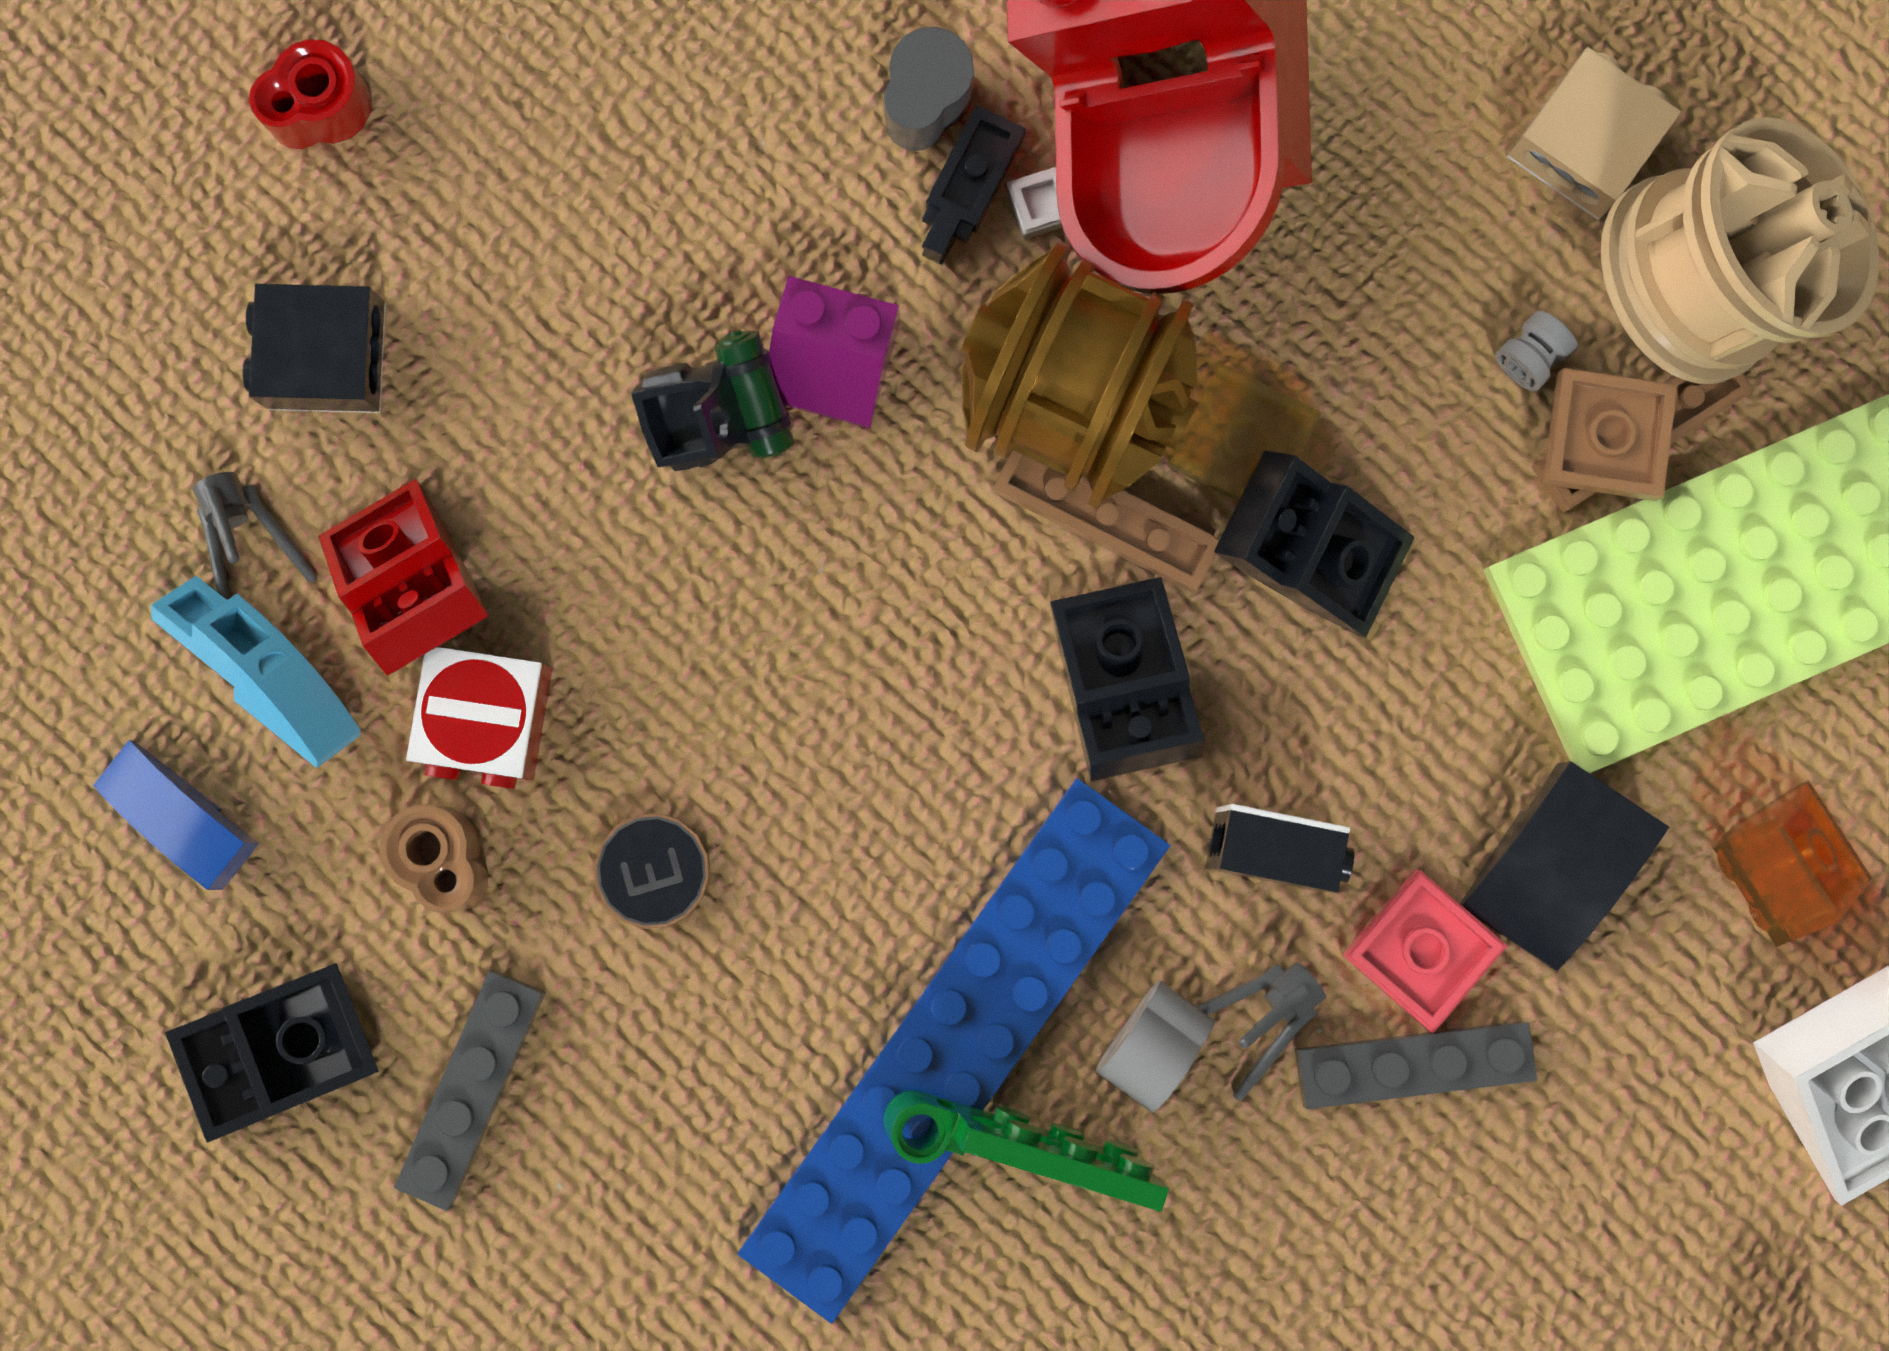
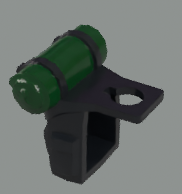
(709, 409)

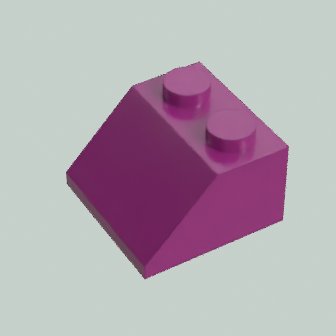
(832, 350)

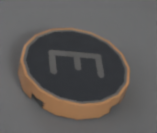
(652, 871)

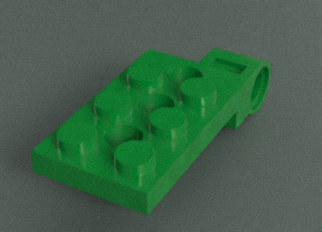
(1013, 1142)

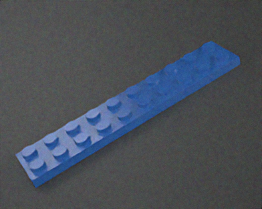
(954, 1045)

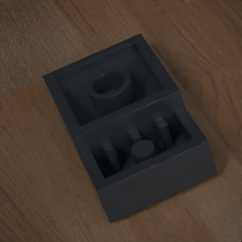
(1314, 542)
(1127, 679)
(1563, 865)
(271, 1052)

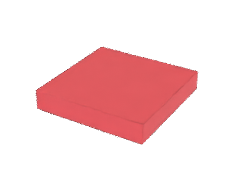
(1424, 950)

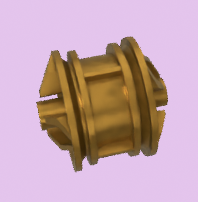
(1078, 374)

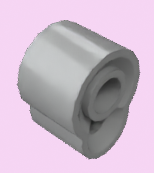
(1155, 1047)

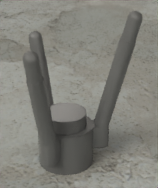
(224, 507)
(1292, 999)

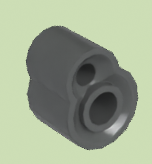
(927, 87)

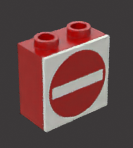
(479, 716)

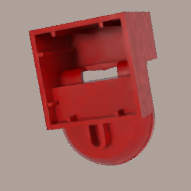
(1178, 171)

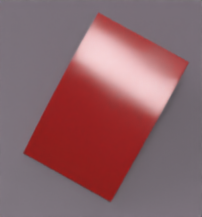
(401, 578)

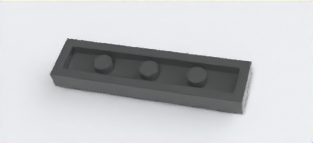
(1416, 1064)
(469, 1090)

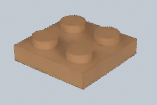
(1610, 434)

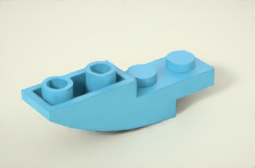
(263, 667)

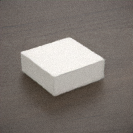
(1035, 203)

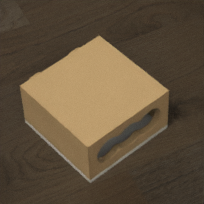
(1594, 133)

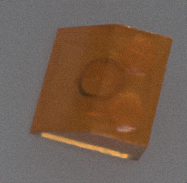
(1792, 865)

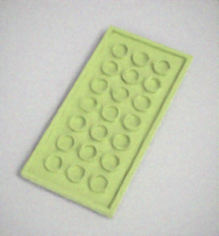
(1708, 591)

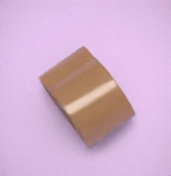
(435, 857)

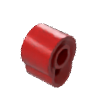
(311, 96)

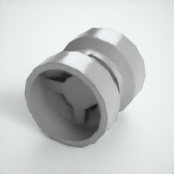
(1536, 350)

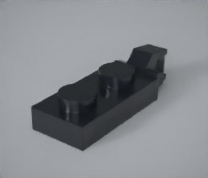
(969, 180)

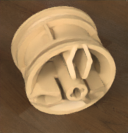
(1740, 252)

